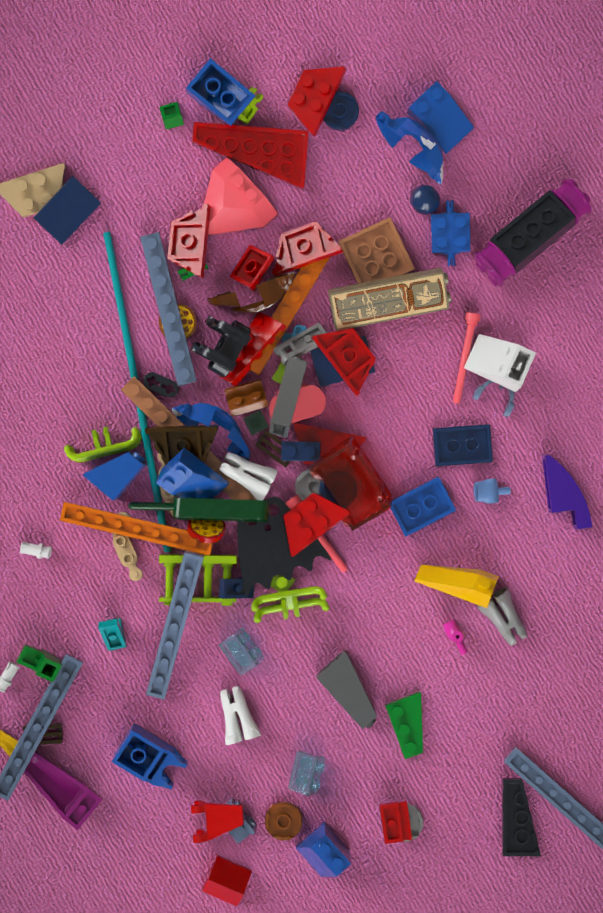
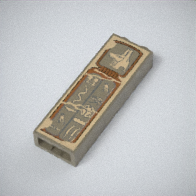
(389, 298)

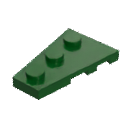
(407, 723)

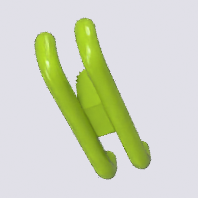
(110, 448)
(289, 601)

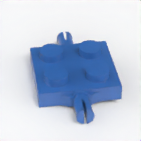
(450, 233)

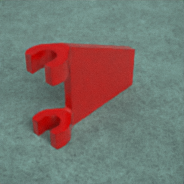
(219, 819)

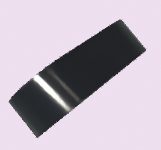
(158, 389)

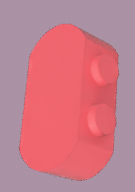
(309, 403)

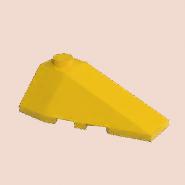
(464, 583)

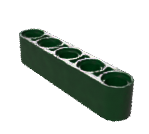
(221, 509)

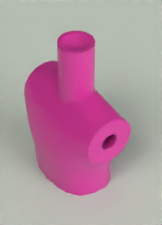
(452, 629)

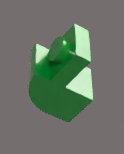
(40, 661)

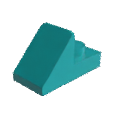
(112, 634)

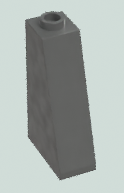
(287, 396)
(345, 686)

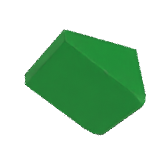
(171, 115)

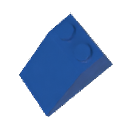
(219, 92)
(440, 116)
(190, 477)

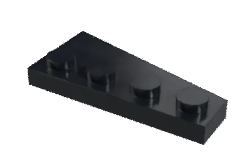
(517, 824)

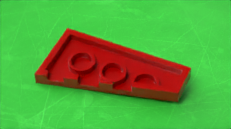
(262, 333)

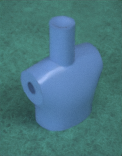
(488, 491)

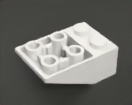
(500, 361)

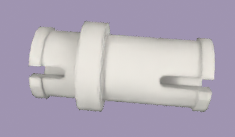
(36, 550)
(7, 676)

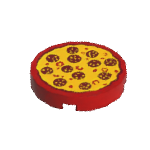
(206, 530)

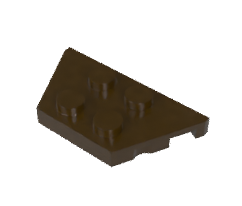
(172, 439)

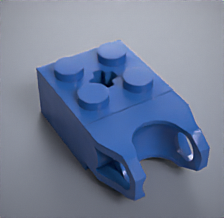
(151, 761)

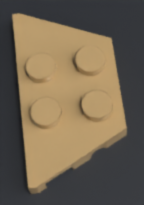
(33, 191)

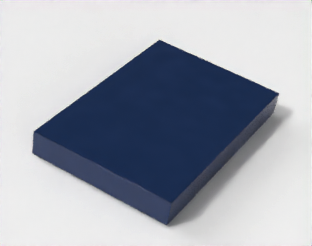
(67, 210)
(325, 371)
(462, 445)

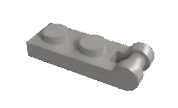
(299, 344)

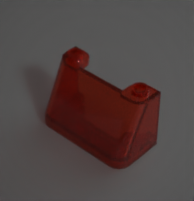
(353, 482)

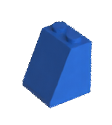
(117, 474)
(325, 852)

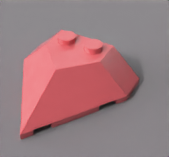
(235, 201)

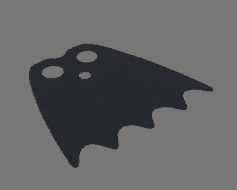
(268, 552)

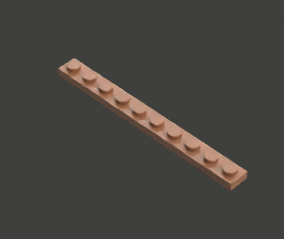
(164, 417)

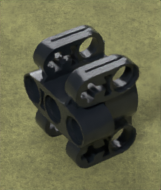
(228, 348)

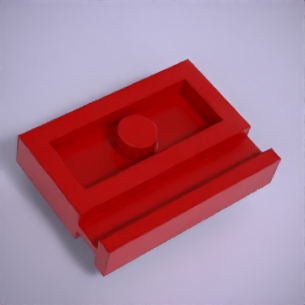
(395, 822)

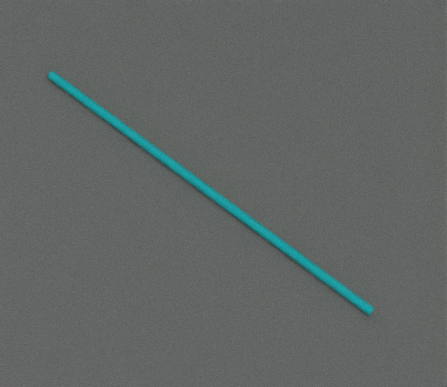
(133, 372)

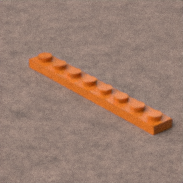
(290, 305)
(132, 527)

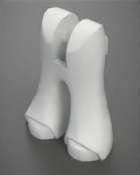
(256, 487)
(233, 732)

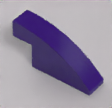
(564, 493)

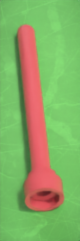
(472, 320)
(295, 500)

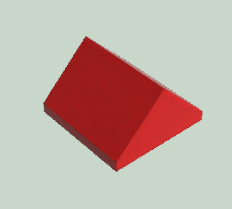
(252, 267)
(227, 880)

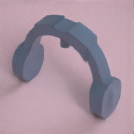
(510, 405)

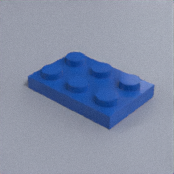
(422, 506)

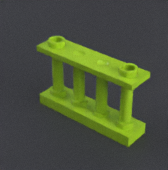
(208, 562)

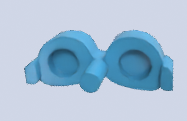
(297, 329)

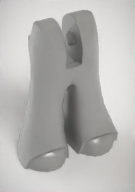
(505, 601)

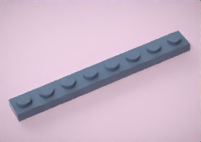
(168, 309)
(174, 624)
(38, 725)
(556, 795)

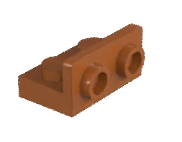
(246, 397)

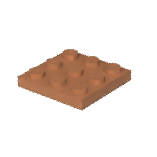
(376, 253)

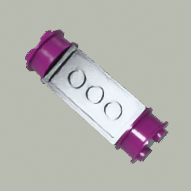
(532, 232)

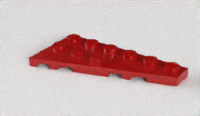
(268, 150)

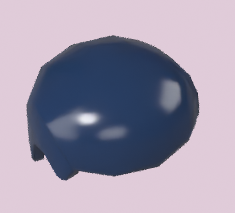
(425, 199)

